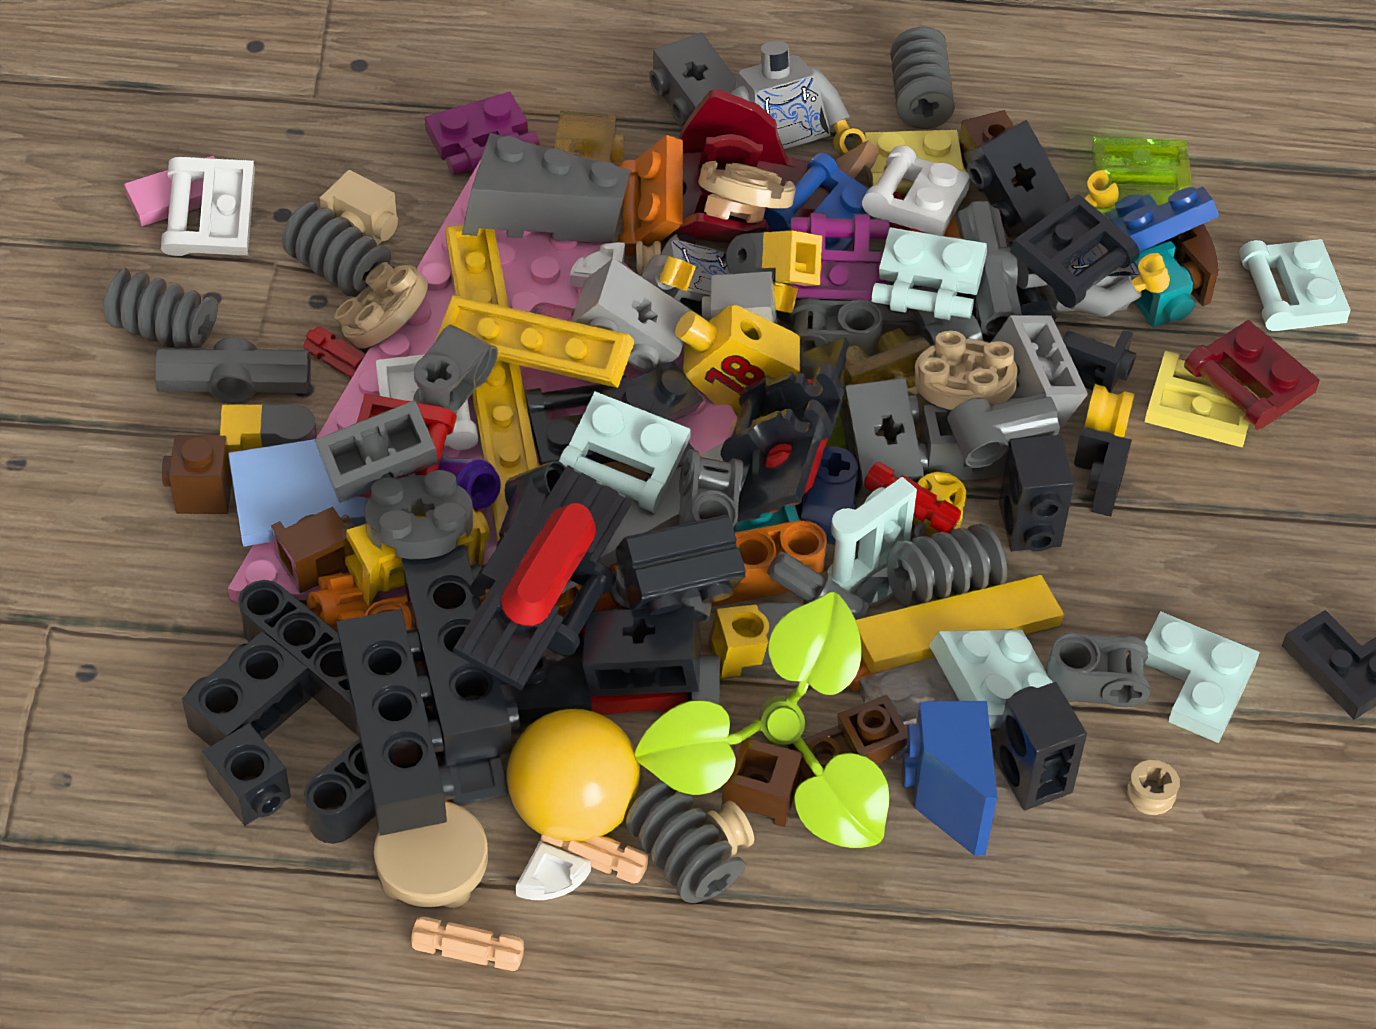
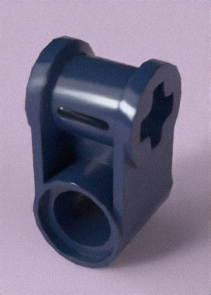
(831, 489)

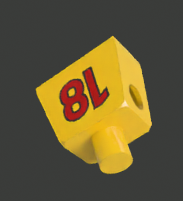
(734, 352)

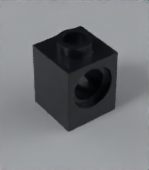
(243, 756)

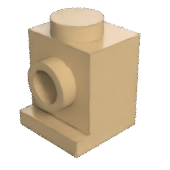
(363, 205)

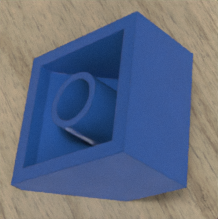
(953, 770)

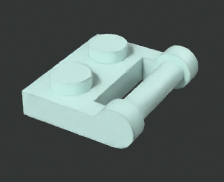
(1307, 278)
(630, 438)
(877, 525)

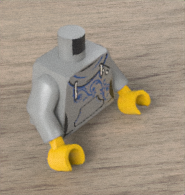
(796, 97)
(686, 272)
(1119, 287)

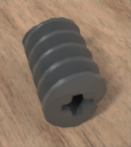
(922, 77)
(332, 247)
(158, 311)
(945, 564)
(683, 844)

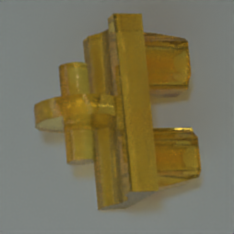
(895, 360)

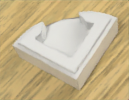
(586, 267)
(551, 873)

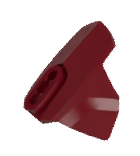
(734, 131)

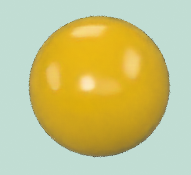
(573, 775)

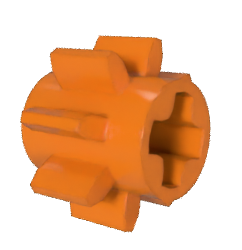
(337, 599)

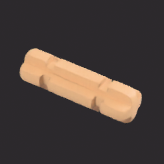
(606, 855)
(467, 943)

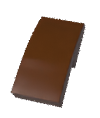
(1200, 259)
(866, 730)

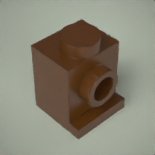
(313, 547)
(764, 779)

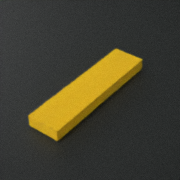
(544, 341)
(906, 633)

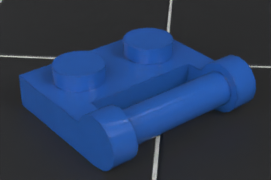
(841, 203)

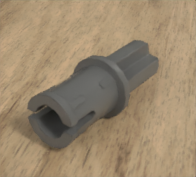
(810, 584)

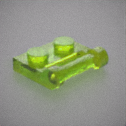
(1142, 163)

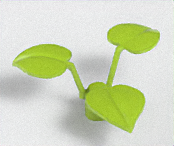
(808, 645)

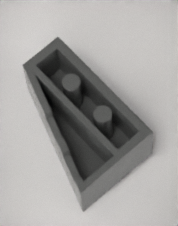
(544, 191)

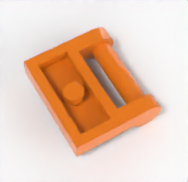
(653, 194)

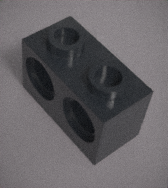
(1036, 493)
(251, 700)
(1040, 745)

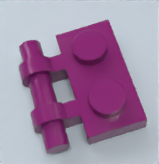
(464, 130)
(844, 273)

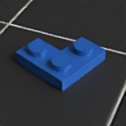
(1153, 224)

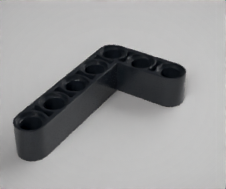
(343, 779)

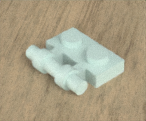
(930, 262)

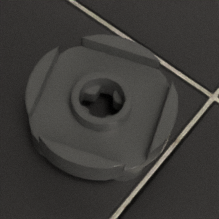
(395, 503)

